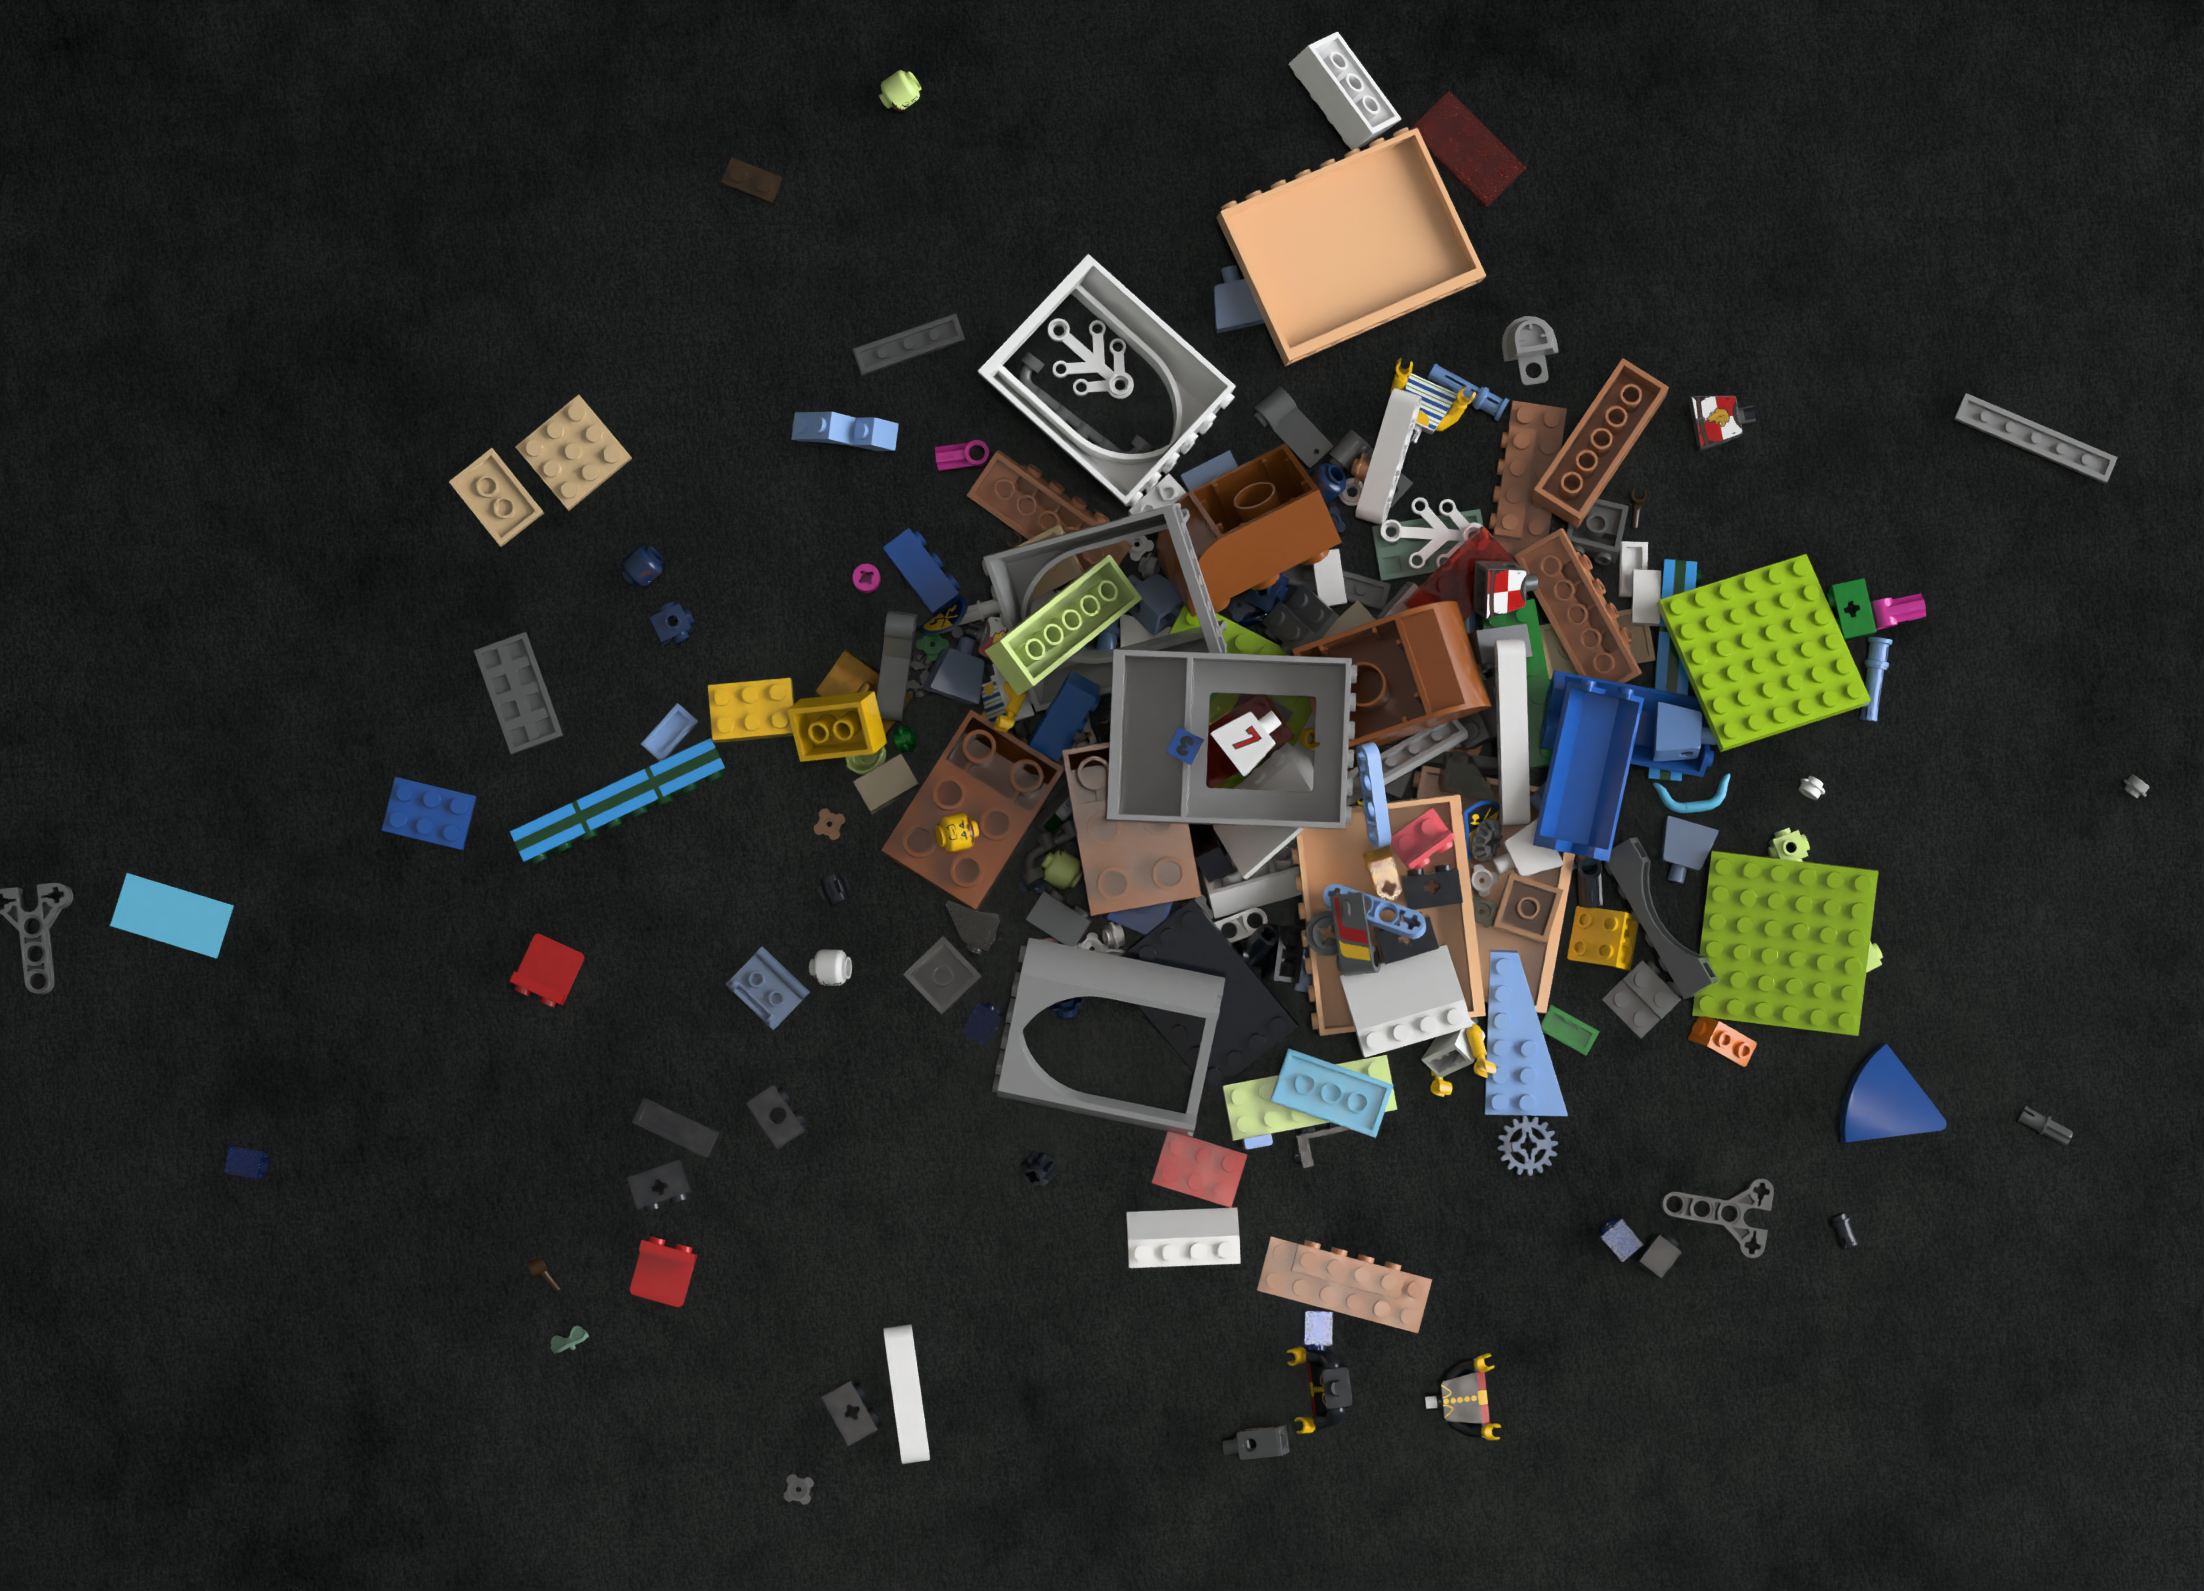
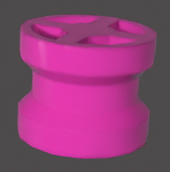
(869, 581)

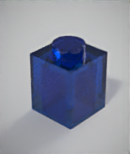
(982, 1023)
(246, 1162)
(1619, 1239)
(1318, 1329)

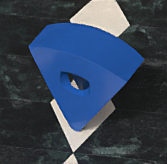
(1885, 1101)

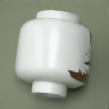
(830, 967)

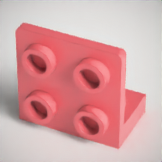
(1421, 839)

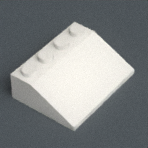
(1252, 845)
(1406, 1002)

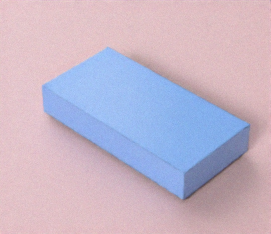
(669, 732)
(1258, 1141)

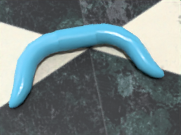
(1696, 806)

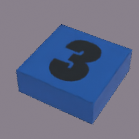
(1184, 745)

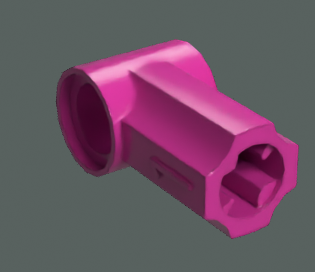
(959, 456)
(1890, 611)

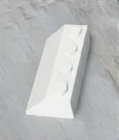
(1344, 91)
(1267, 885)
(1183, 1237)

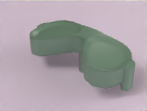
(576, 1336)

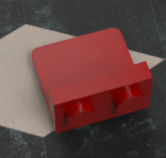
(548, 970)
(663, 1272)

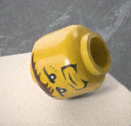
(956, 832)

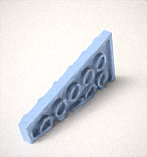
(1516, 1045)

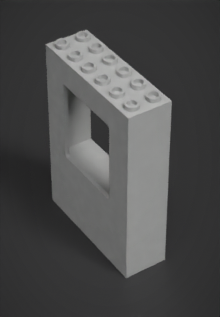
(1173, 690)

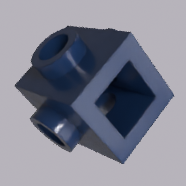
(1269, 597)
(672, 633)

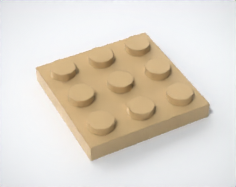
(573, 452)

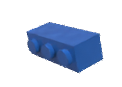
(922, 570)
(1065, 716)

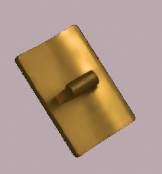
(853, 676)

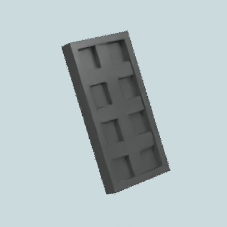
(518, 693)

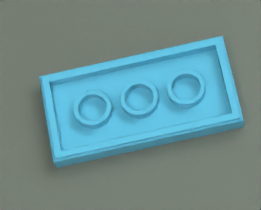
(171, 915)
(1331, 1093)

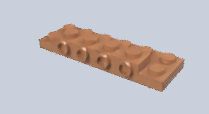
(1530, 448)
(1034, 505)
(1579, 610)
(1344, 1283)

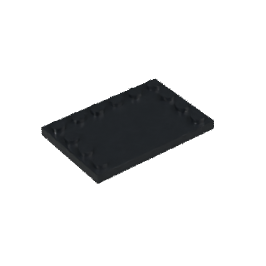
(1249, 1013)

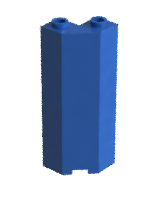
(1644, 741)
(1588, 770)

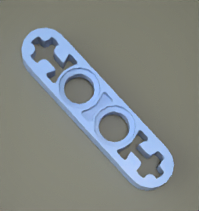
(1373, 795)
(1378, 905)

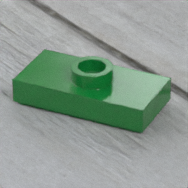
(1568, 1030)

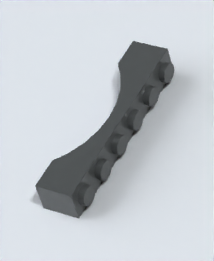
(1631, 870)

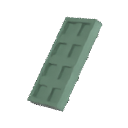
(1394, 557)

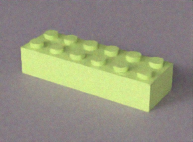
(1063, 625)
(1254, 1115)

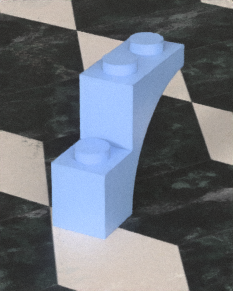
(845, 430)

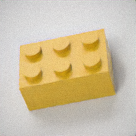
(750, 710)
(837, 726)

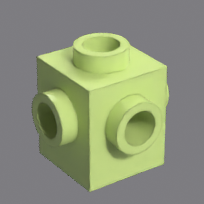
(1778, 846)

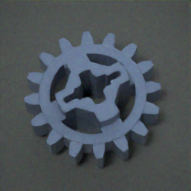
(1525, 1128)

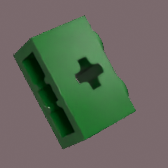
(1857, 597)

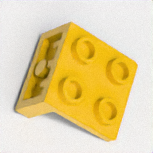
(1603, 937)

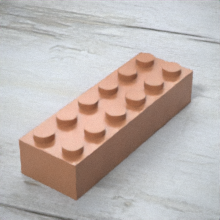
(1599, 443)

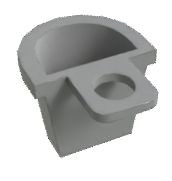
(1528, 342)

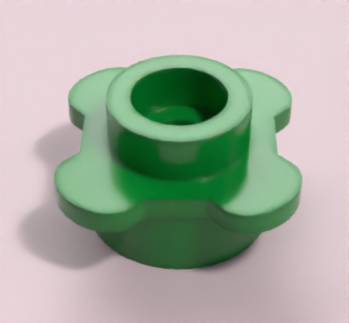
(932, 652)
(905, 739)

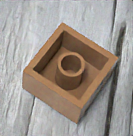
(1527, 908)

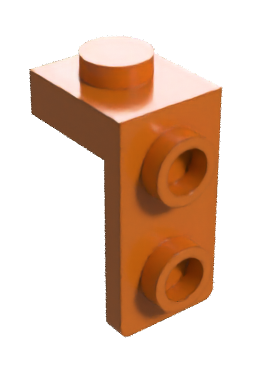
(1722, 1039)

